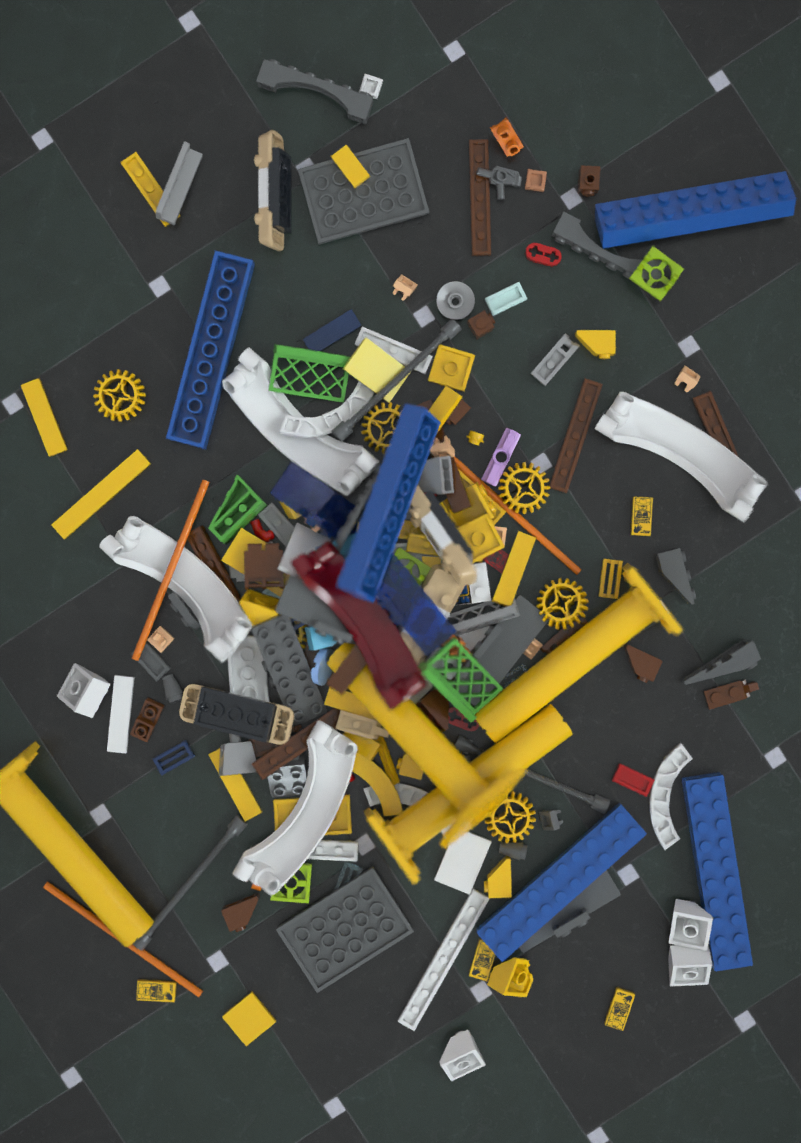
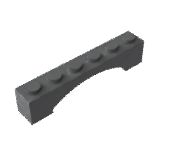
(275, 76)
(570, 232)

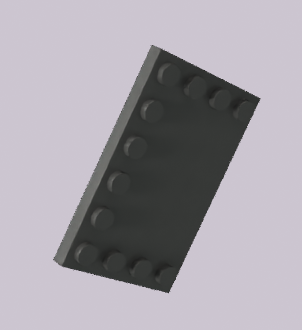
(385, 198)
(344, 929)

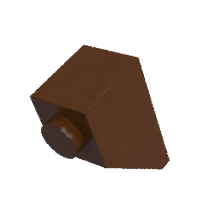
(642, 663)
(435, 708)
(239, 912)

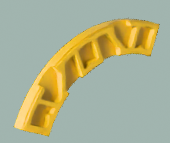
(380, 783)

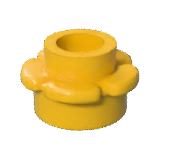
(475, 437)

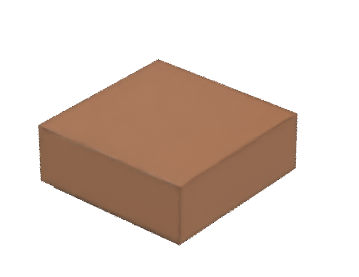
(535, 180)

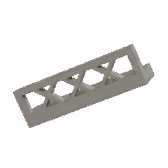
(178, 184)
(485, 620)

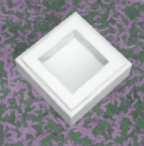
(371, 85)

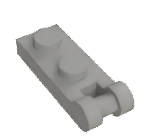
(554, 360)

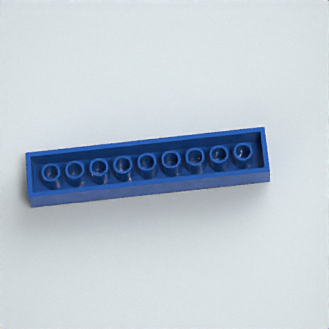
(694, 209)
(210, 349)
(388, 503)
(717, 870)
(560, 882)

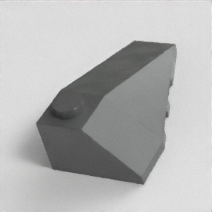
(735, 659)

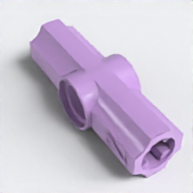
(506, 445)

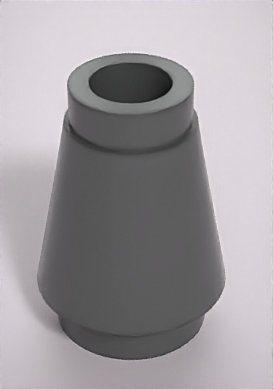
(172, 689)
(514, 850)

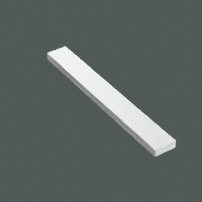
(443, 959)

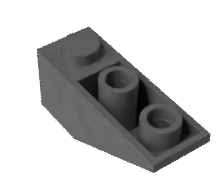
(673, 570)

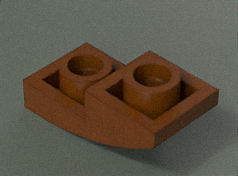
(147, 719)

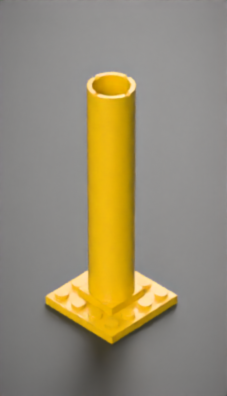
(575, 657)
(433, 754)
(436, 812)
(69, 851)

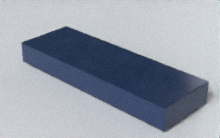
(332, 331)

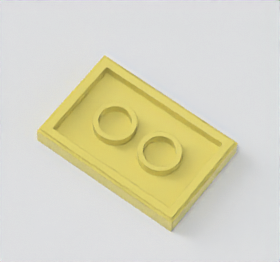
(374, 368)

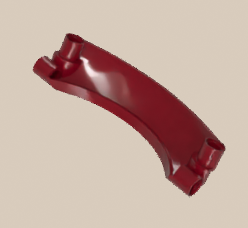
(383, 647)

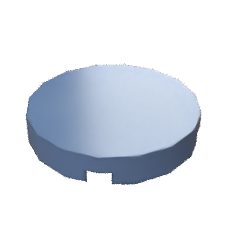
(321, 672)

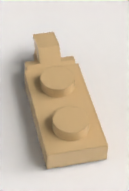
(360, 725)

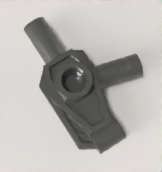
(499, 177)

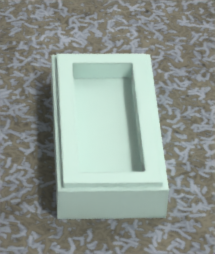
(505, 299)

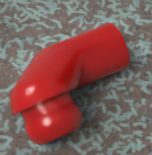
(260, 533)

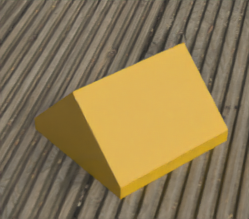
(258, 606)

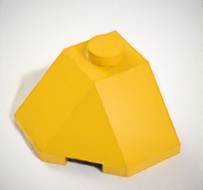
(511, 977)

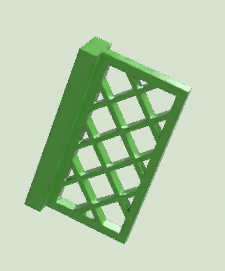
(316, 357)
(446, 688)

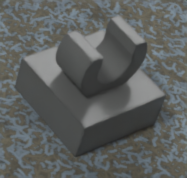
(549, 820)

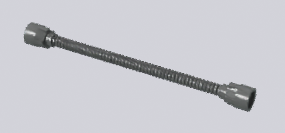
(448, 331)
(597, 802)
(235, 827)

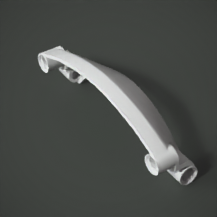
(325, 458)
(710, 462)
(213, 604)
(286, 849)

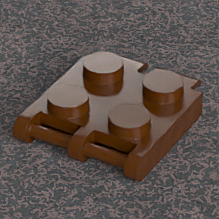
(263, 566)

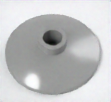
(458, 291)

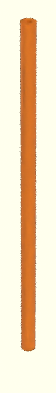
(521, 520)
(170, 570)
(142, 953)

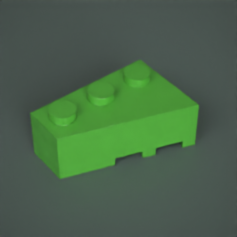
(238, 509)

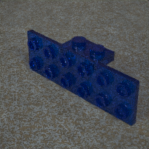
(313, 501)
(413, 608)

